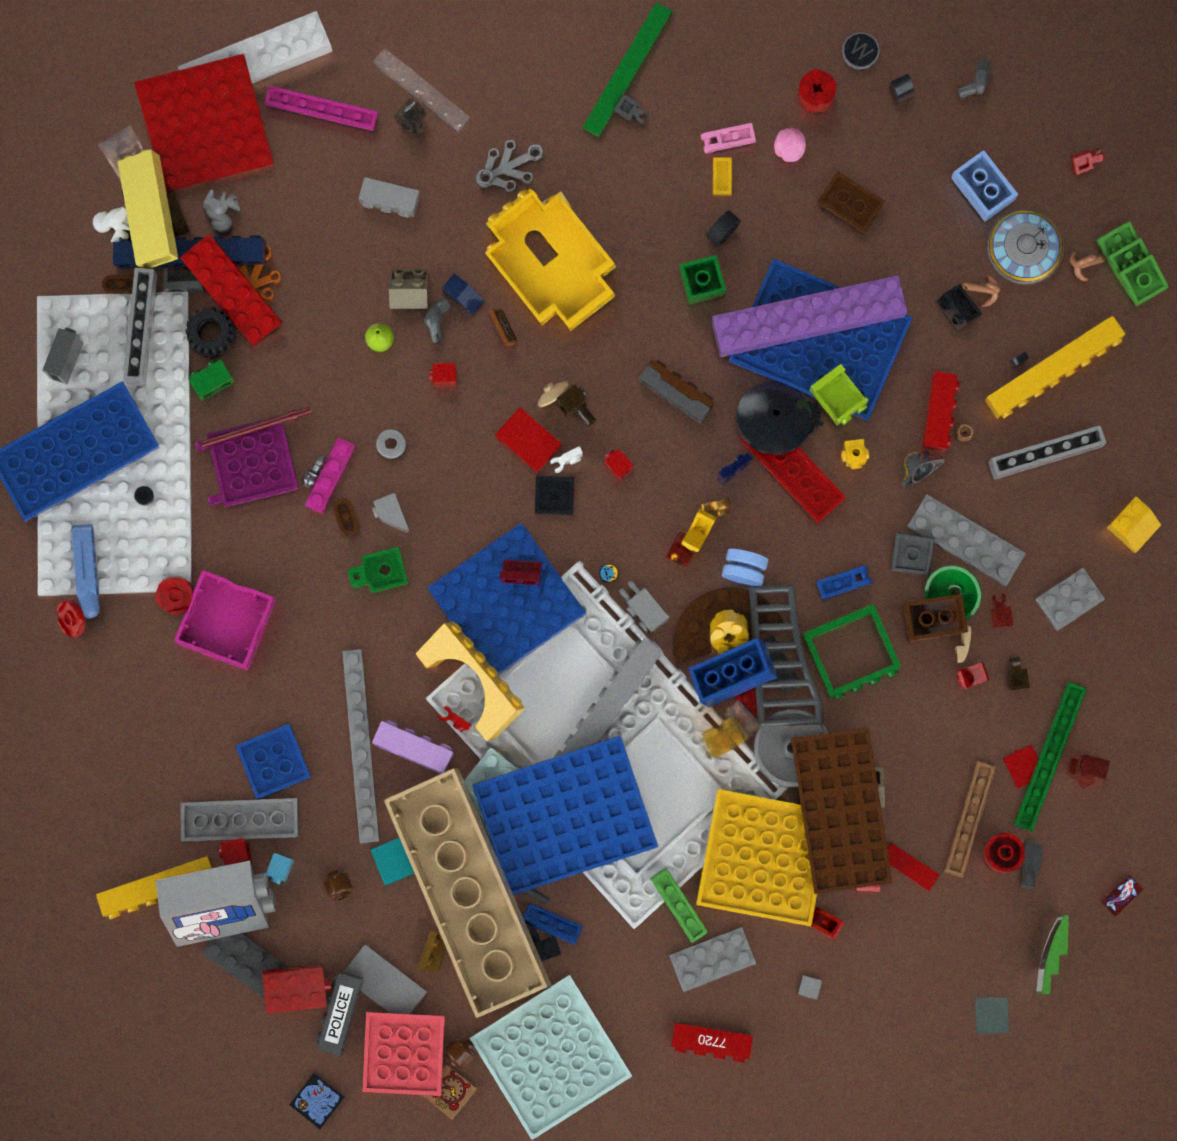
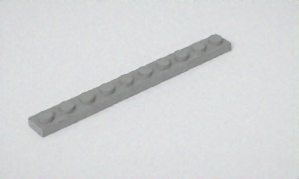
(360, 746)

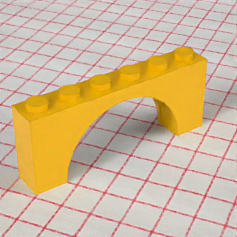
(500, 703)

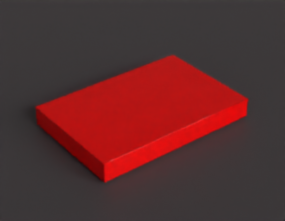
(528, 440)

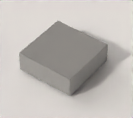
(809, 987)

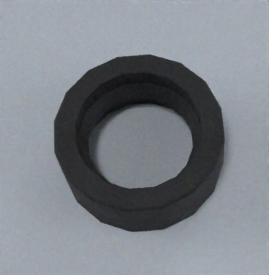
(723, 228)

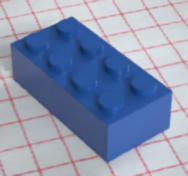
(733, 672)

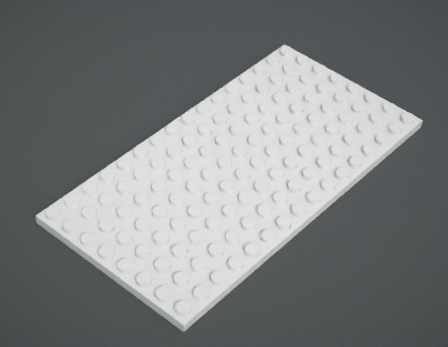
(132, 541)

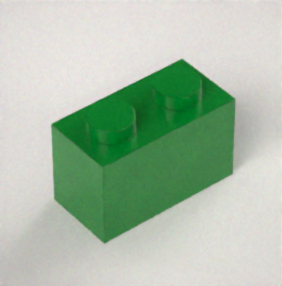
(211, 379)

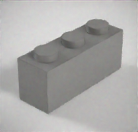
(389, 197)

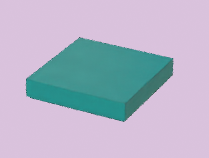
(392, 861)

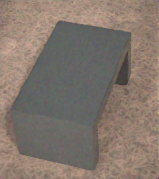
(181, 281)

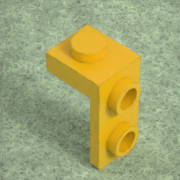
(699, 530)

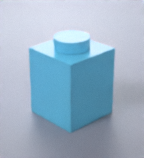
(279, 868)

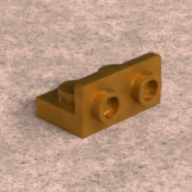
(432, 953)

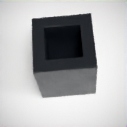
(902, 89)

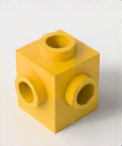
(854, 447)

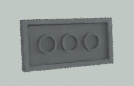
(242, 959)

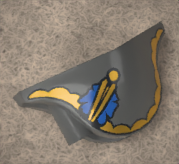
(919, 466)

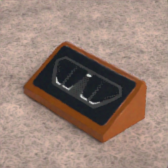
(503, 327)

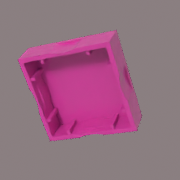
(225, 620)

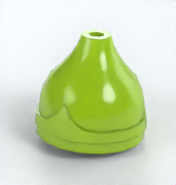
(379, 337)

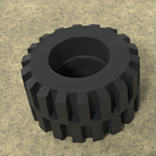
(204, 318)

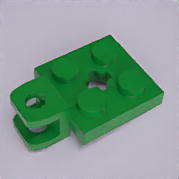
(370, 573)

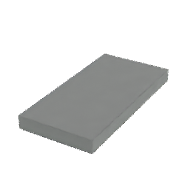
(385, 982)

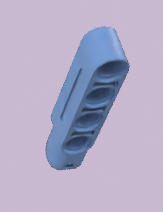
(86, 569)

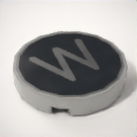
(860, 51)

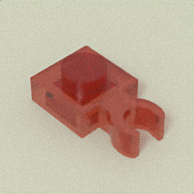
(1001, 615)

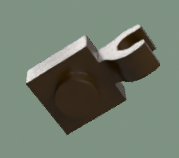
(1017, 677)

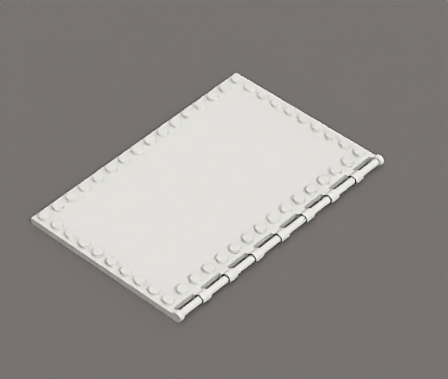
(656, 727)

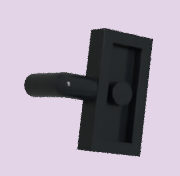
(546, 948)

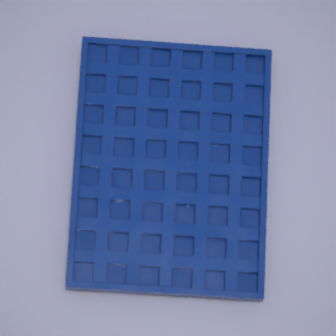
(565, 815)

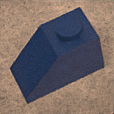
(462, 294)

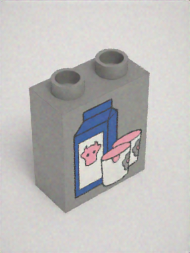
(214, 903)

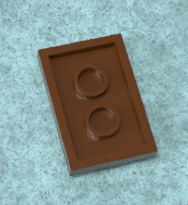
(850, 202)

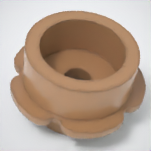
(969, 432)

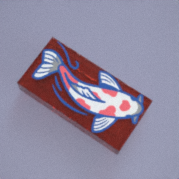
(1122, 895)

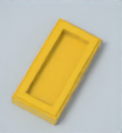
(722, 176)

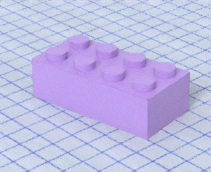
(413, 748)

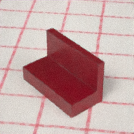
(521, 572)

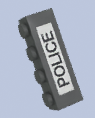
(340, 1013)

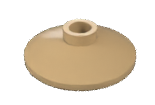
(552, 392)

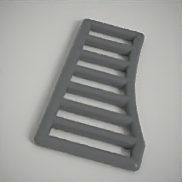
(800, 663)

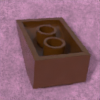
(934, 618)

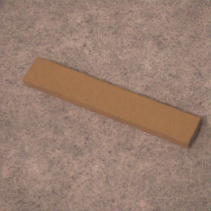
(970, 819)

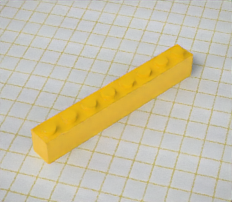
(1055, 367)

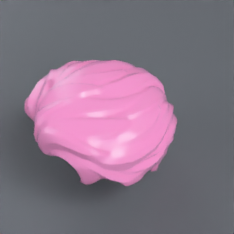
(790, 144)

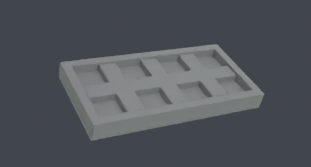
(712, 959)

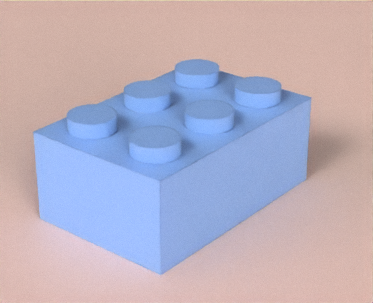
(984, 186)

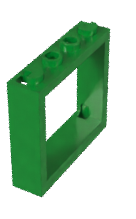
(838, 623)

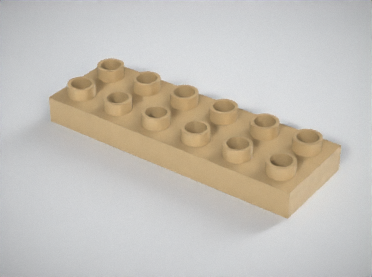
(467, 892)

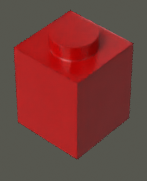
(443, 374)
(618, 464)

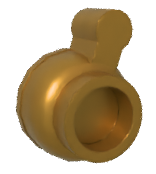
(719, 507)

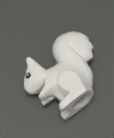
(114, 219)

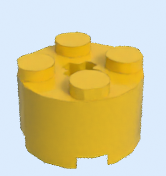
(728, 631)

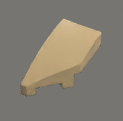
(963, 650)

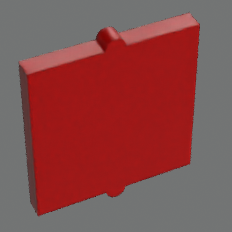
(1021, 765)

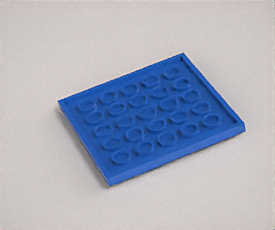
(504, 617)

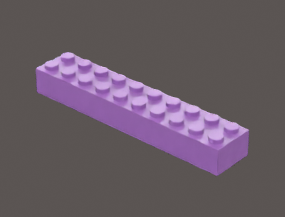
(809, 316)

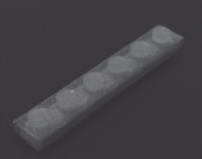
(421, 90)

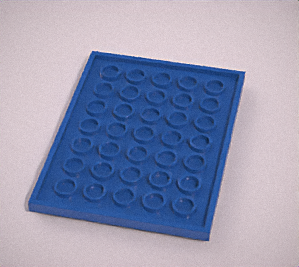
(862, 351)

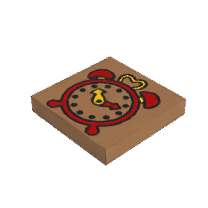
(455, 1093)

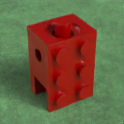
(295, 988)

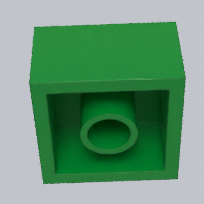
(702, 280)

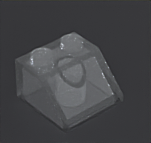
(119, 146)

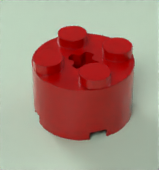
(821, 100)
(1014, 848)

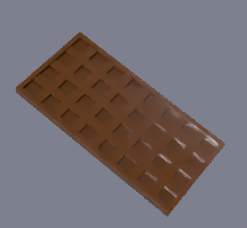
(841, 810)

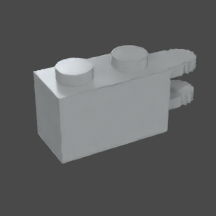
(644, 608)

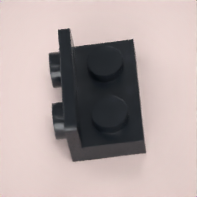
(959, 307)

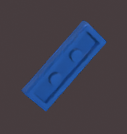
(552, 923)

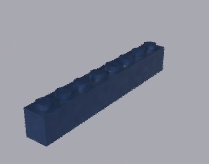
(241, 251)

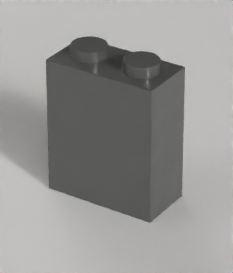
(63, 355)

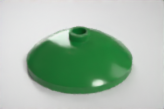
(948, 577)

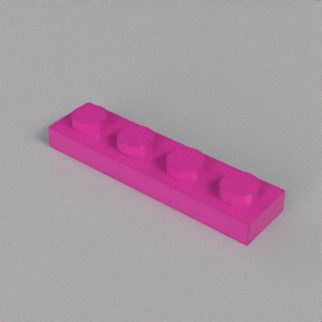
(330, 475)

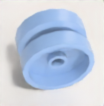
(744, 567)

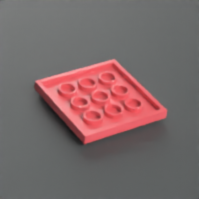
(403, 1053)

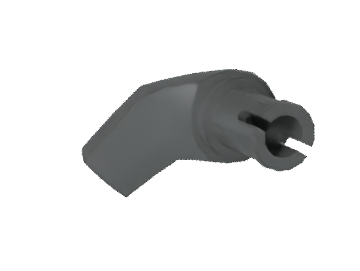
(980, 80)
(434, 317)

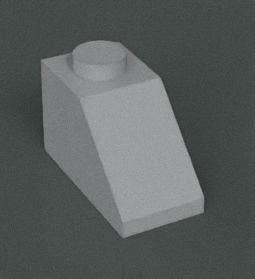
(390, 512)

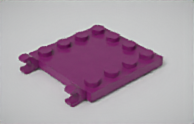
(251, 465)

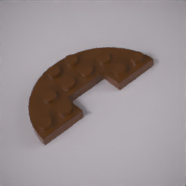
(691, 630)

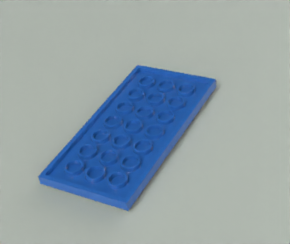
(75, 451)

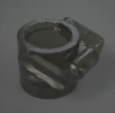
(411, 117)

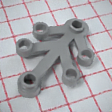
(507, 167)

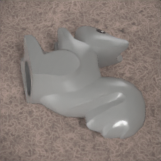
(215, 209)

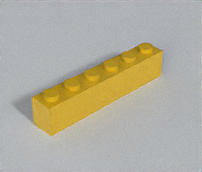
(144, 890)

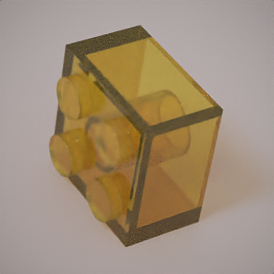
(723, 739)

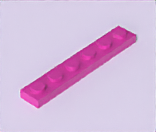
(321, 108)

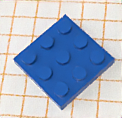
(273, 761)

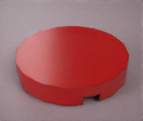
(174, 594)
(71, 618)

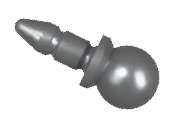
(310, 478)

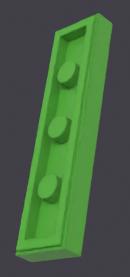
(678, 905)

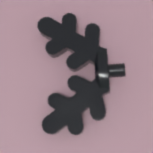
(815, 415)

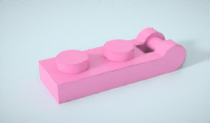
(728, 138)

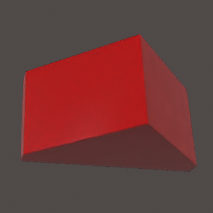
(826, 923)

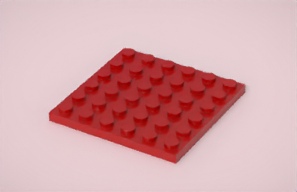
(204, 122)

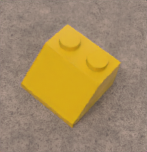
(1134, 524)

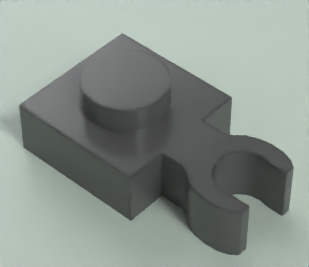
(629, 108)

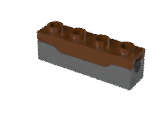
(676, 391)

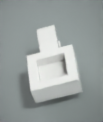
(569, 457)

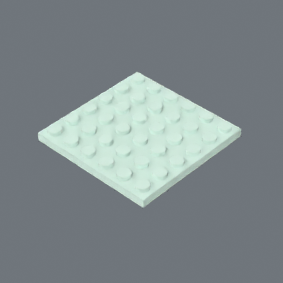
(550, 1057)

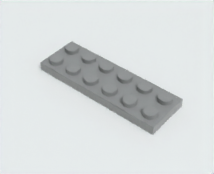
(966, 540)
(239, 819)

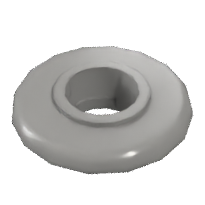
(384, 437)

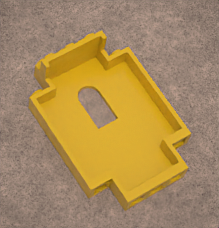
(571, 281)

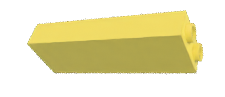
(147, 209)

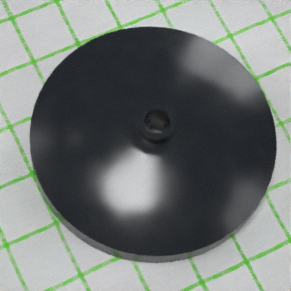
(769, 432)

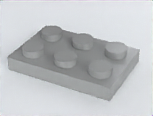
(1069, 599)

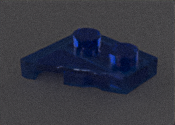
(730, 471)

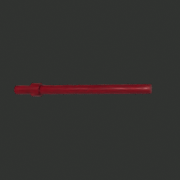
(292, 416)

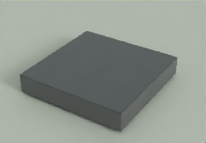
(912, 553)

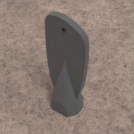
(1031, 863)

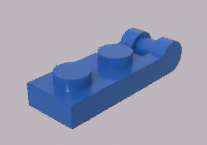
(843, 582)

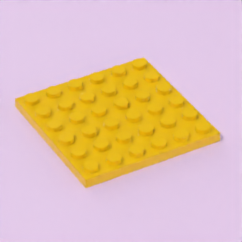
(757, 860)

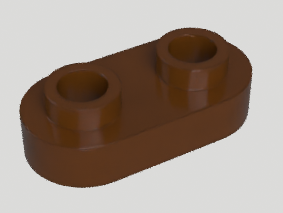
(121, 281)
(346, 517)

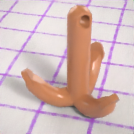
(1085, 262)
(991, 288)

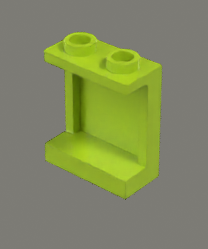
(839, 396)

